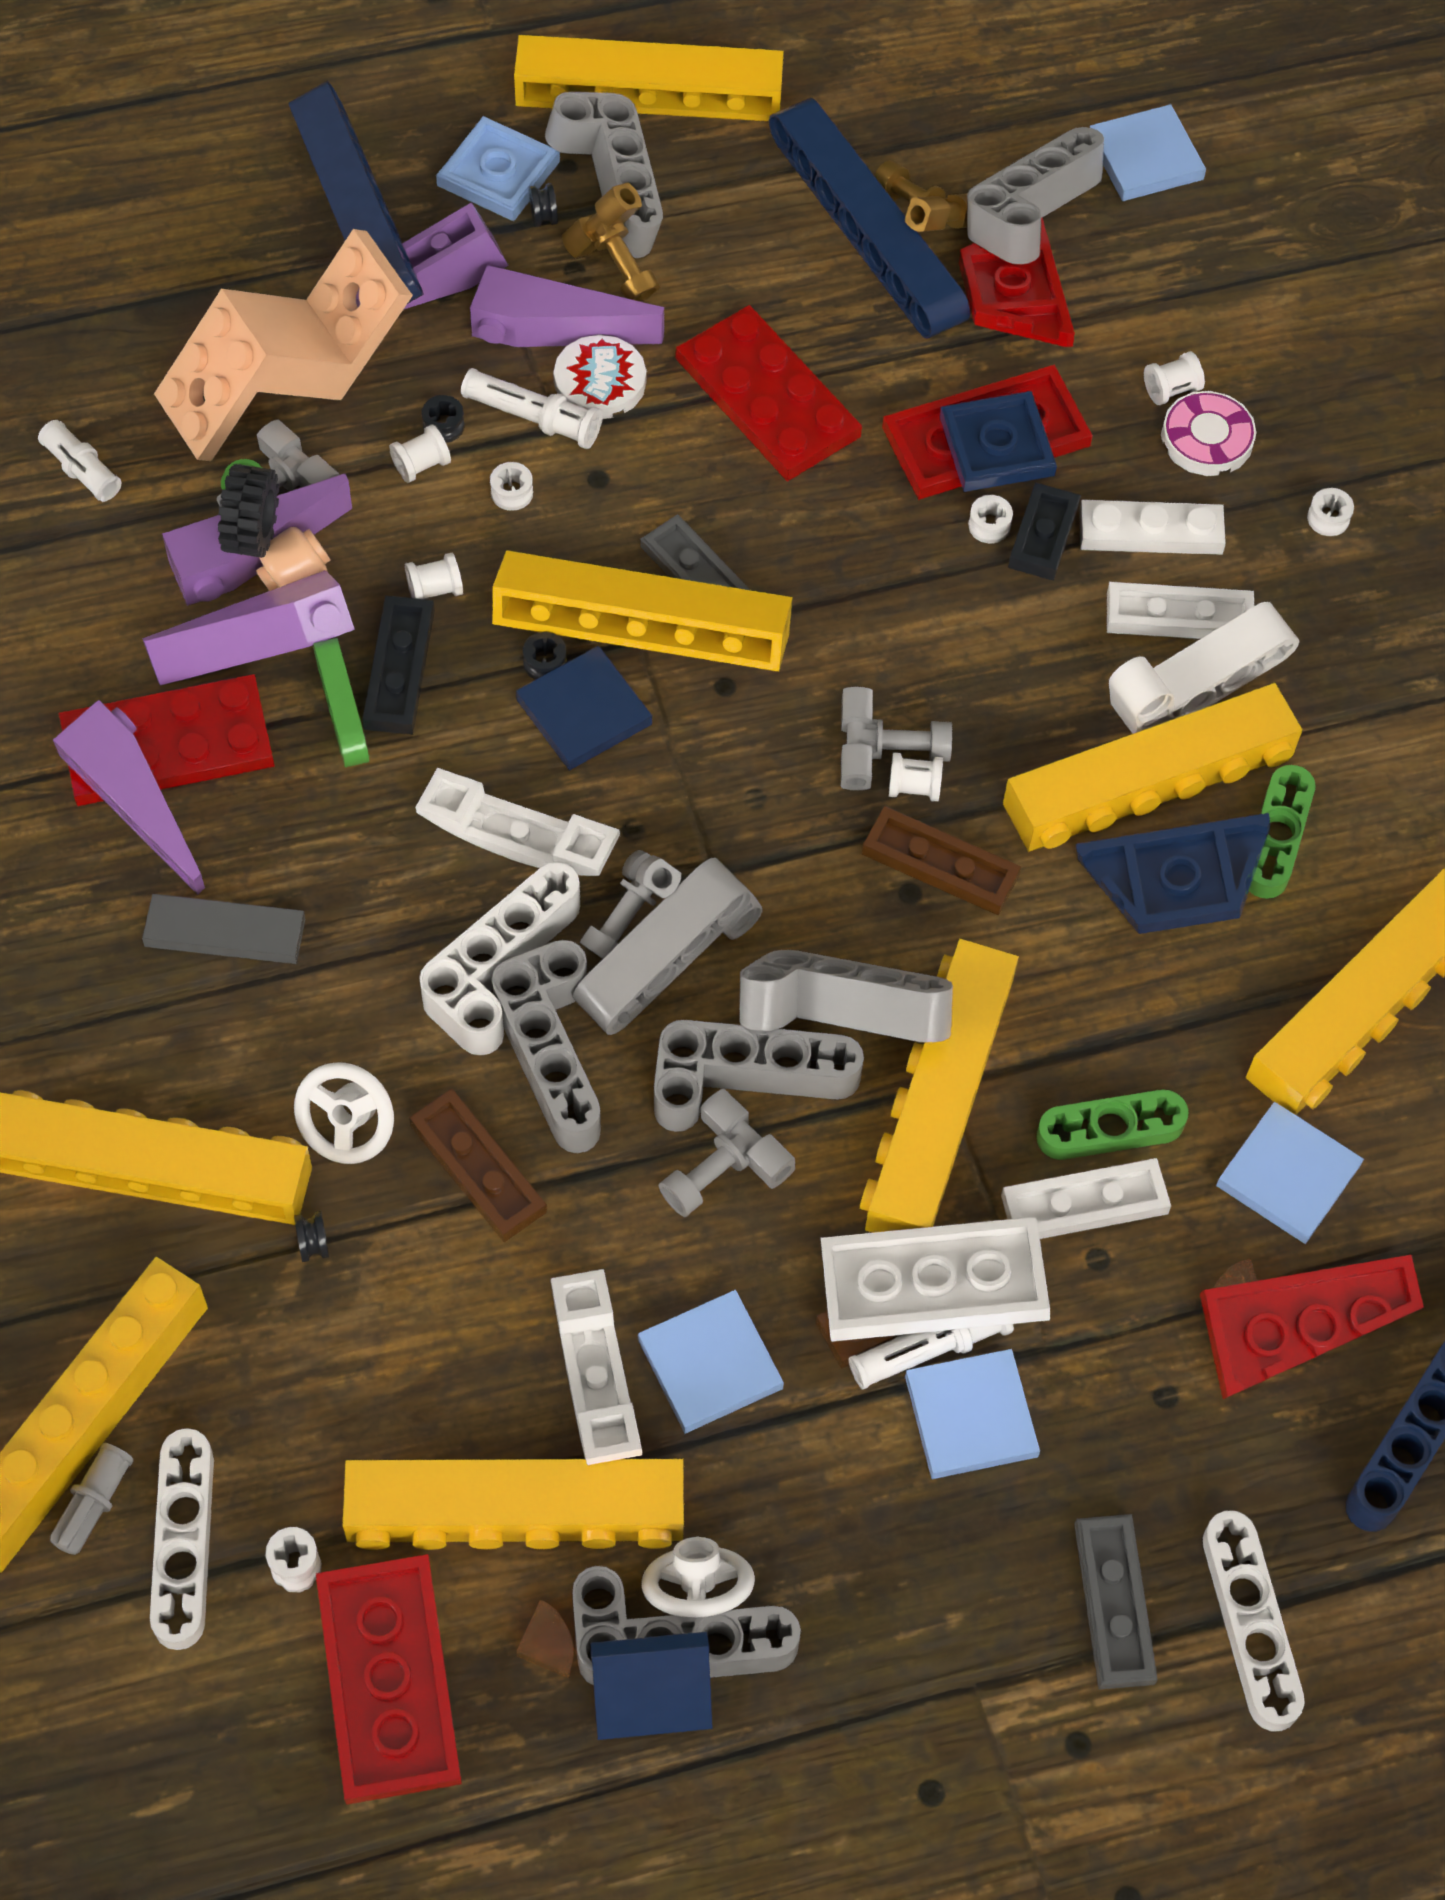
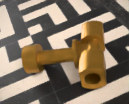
(927, 208)
(607, 232)

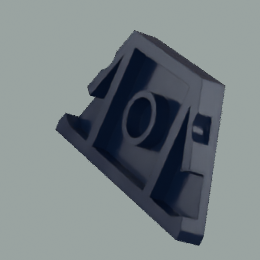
(1179, 872)

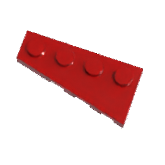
(1290, 1319)

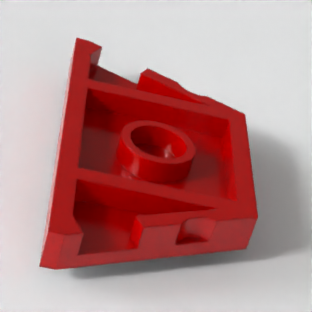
(1017, 297)

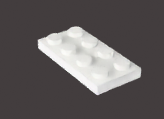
(934, 1279)

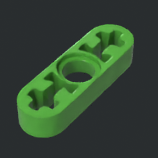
(341, 702)
(1293, 817)
(1151, 1133)

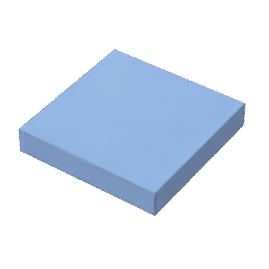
(1149, 153)
(497, 168)
(1289, 1172)
(710, 1361)
(972, 1414)

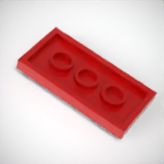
(768, 392)
(923, 446)
(192, 733)
(387, 1679)

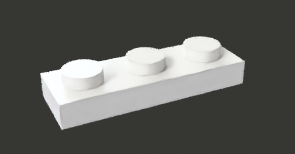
(1152, 527)
(1172, 609)
(1090, 1198)

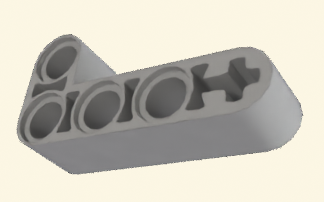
(612, 133)
(1009, 206)
(666, 944)
(844, 994)
(553, 1051)
(755, 1073)
(612, 1624)

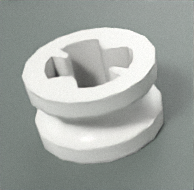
(510, 473)
(1336, 500)
(995, 506)

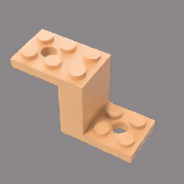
(282, 344)

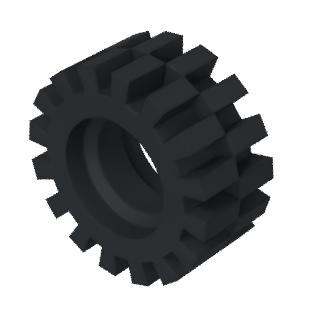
(248, 510)

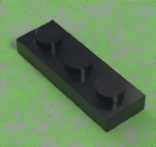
(398, 665)

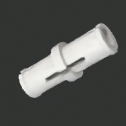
(79, 460)

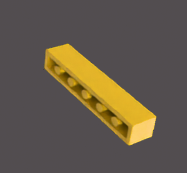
(652, 75)
(642, 610)
(1151, 767)
(1356, 1005)
(940, 1094)
(153, 1157)
(92, 1398)
(513, 1502)

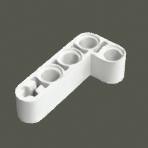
(1201, 671)
(544, 901)

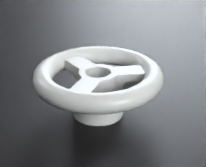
(360, 1097)
(697, 1567)

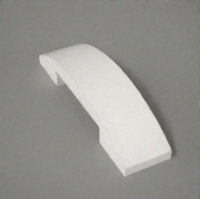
(513, 830)
(595, 1368)

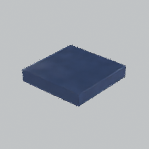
(997, 441)
(584, 707)
(652, 1685)

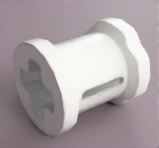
(1174, 378)
(420, 453)
(434, 578)
(915, 777)
(277, 1555)

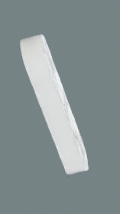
(187, 1537)
(1259, 1618)

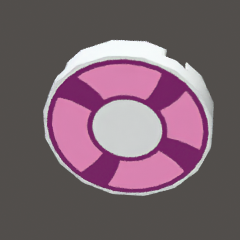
(1208, 433)

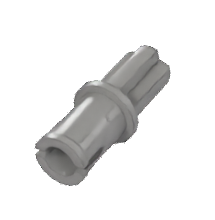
(90, 1499)

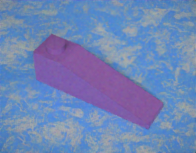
(452, 255)
(543, 312)
(209, 572)
(252, 629)
(110, 761)

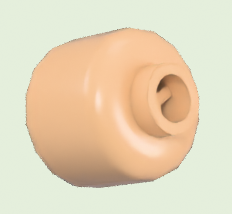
(292, 558)

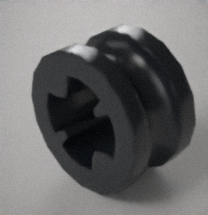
(543, 205)
(444, 405)
(543, 642)
(311, 1236)

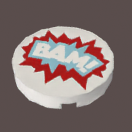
(601, 374)

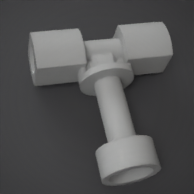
(288, 460)
(868, 738)
(648, 876)
(736, 1147)

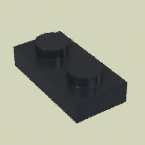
(1044, 531)

